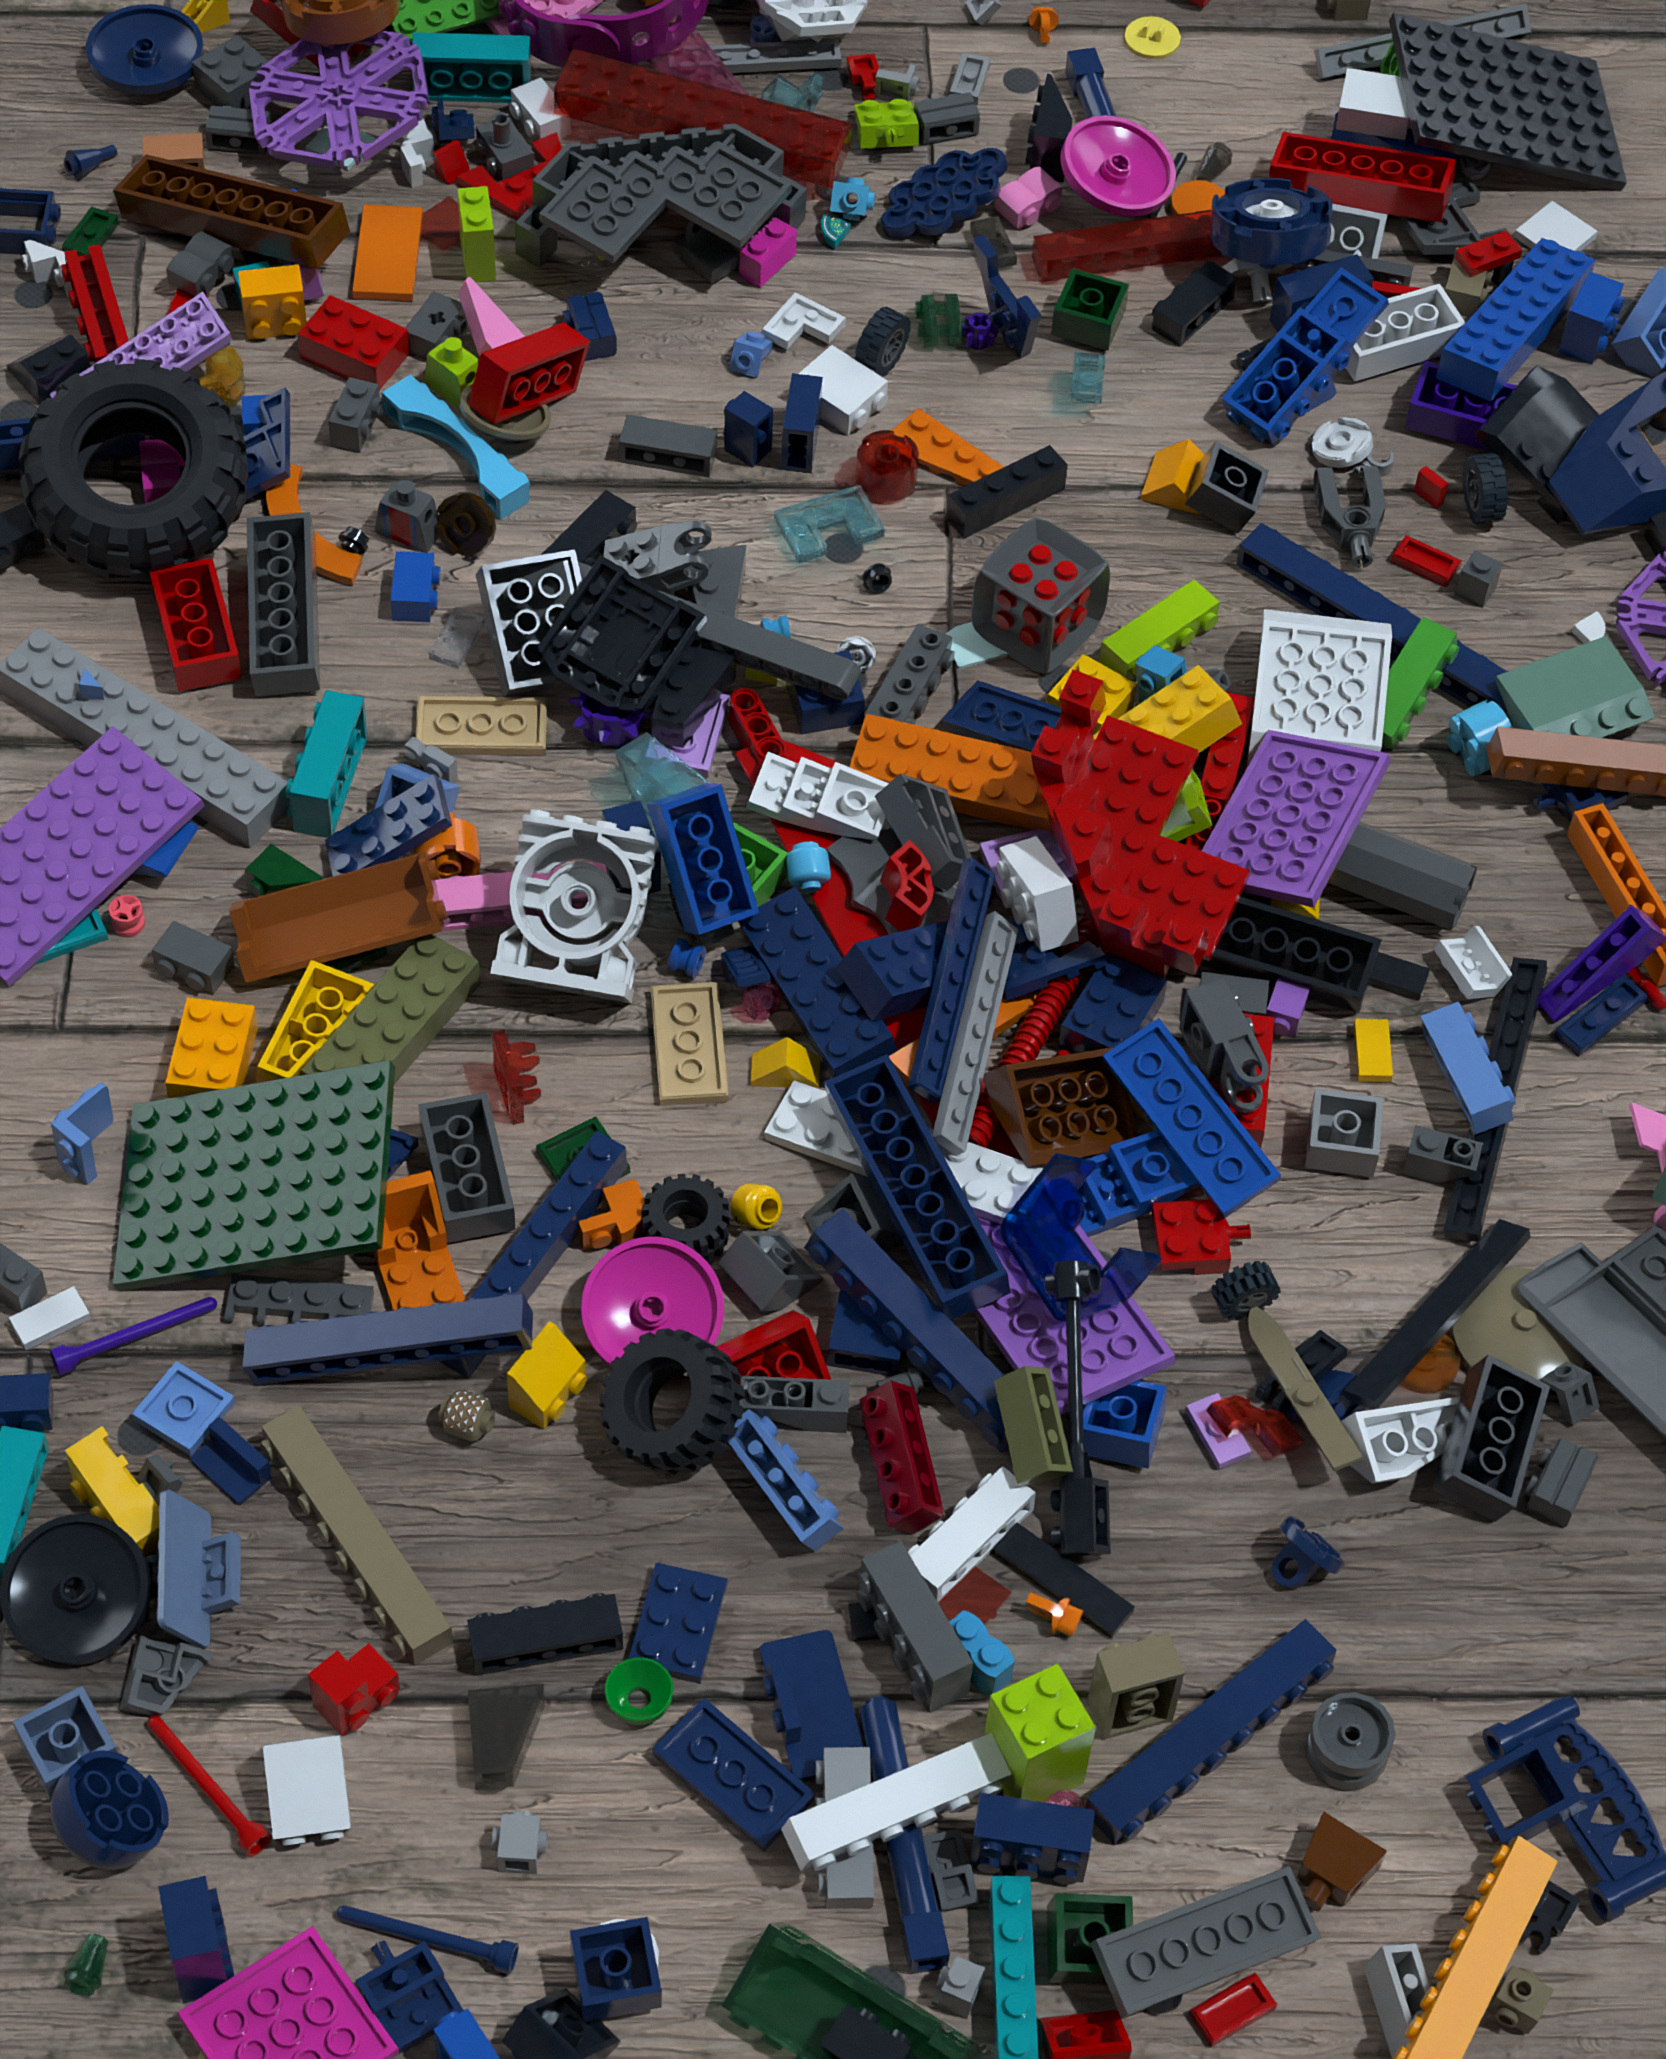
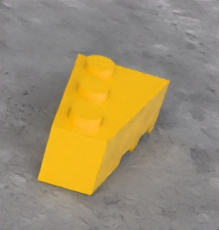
(112, 1490)

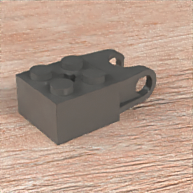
(662, 555)
(1224, 1042)

